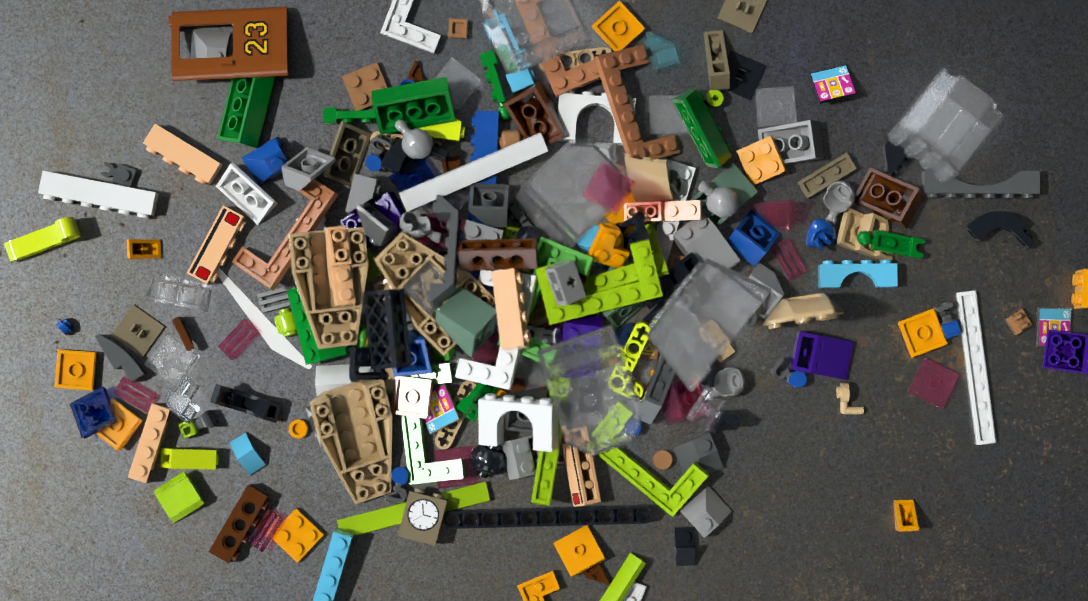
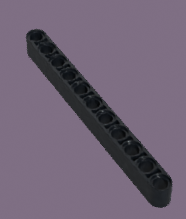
(538, 514)

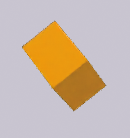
(143, 249)
(905, 516)

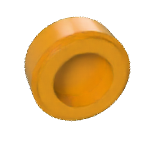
(298, 428)

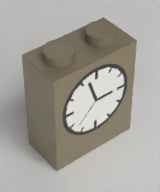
(422, 517)

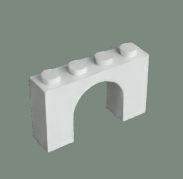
(573, 104)
(540, 412)

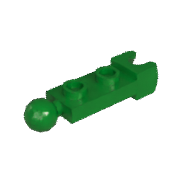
(489, 62)
(332, 116)
(891, 243)
(470, 406)

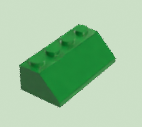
(415, 103)
(245, 110)
(702, 128)
(308, 344)

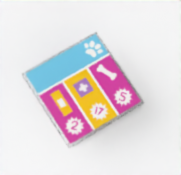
(1052, 319)

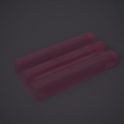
(796, 258)
(243, 344)
(121, 386)
(264, 528)

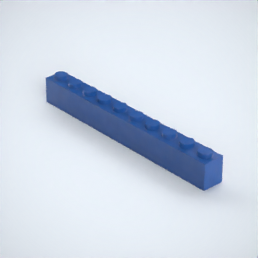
(484, 142)

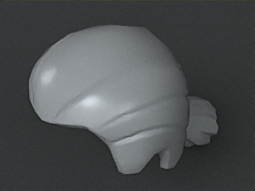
(415, 142)
(838, 199)
(721, 200)
(418, 226)
(729, 382)

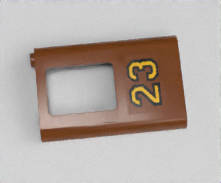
(257, 44)

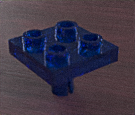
(412, 175)
(93, 412)

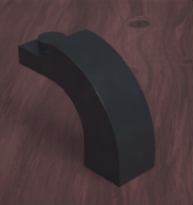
(396, 157)
(982, 225)
(674, 279)
(246, 403)

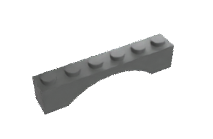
(1022, 183)

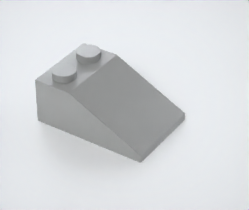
(796, 141)
(705, 242)

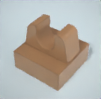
(1018, 322)

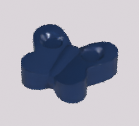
(624, 333)

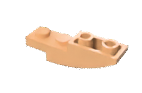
(665, 211)
(339, 266)

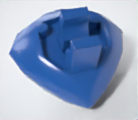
(820, 234)

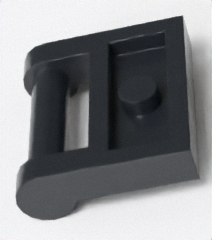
(637, 234)
(360, 358)

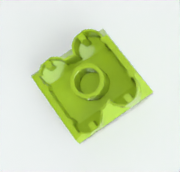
(179, 496)

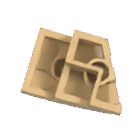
(651, 179)
(855, 222)

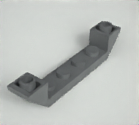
(442, 291)
(657, 390)

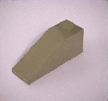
(716, 60)

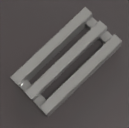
(276, 291)

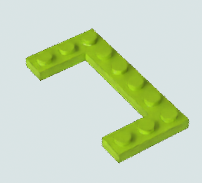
(627, 273)
(642, 290)
(668, 499)

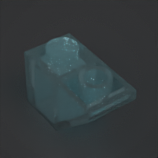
(662, 51)

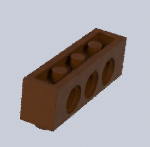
(497, 254)
(220, 547)

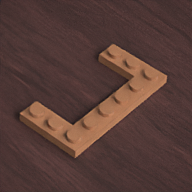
(609, 69)
(567, 81)
(271, 273)

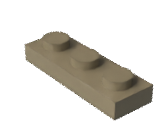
(826, 175)

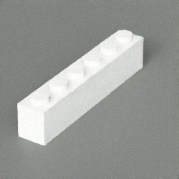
(98, 193)

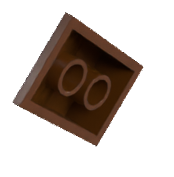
(535, 113)
(889, 197)

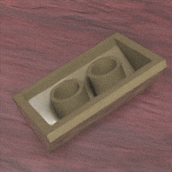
(349, 151)

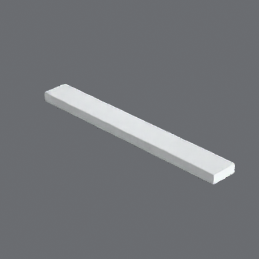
(473, 172)
(975, 367)

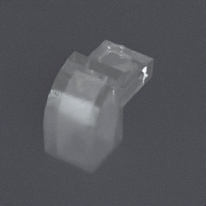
(181, 401)

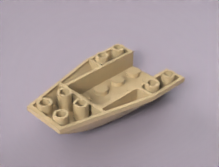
(401, 262)
(802, 309)
(329, 324)
(357, 436)

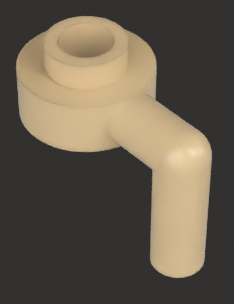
(843, 393)

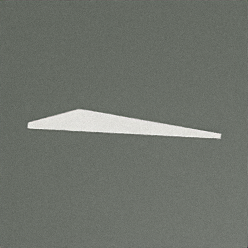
(263, 325)

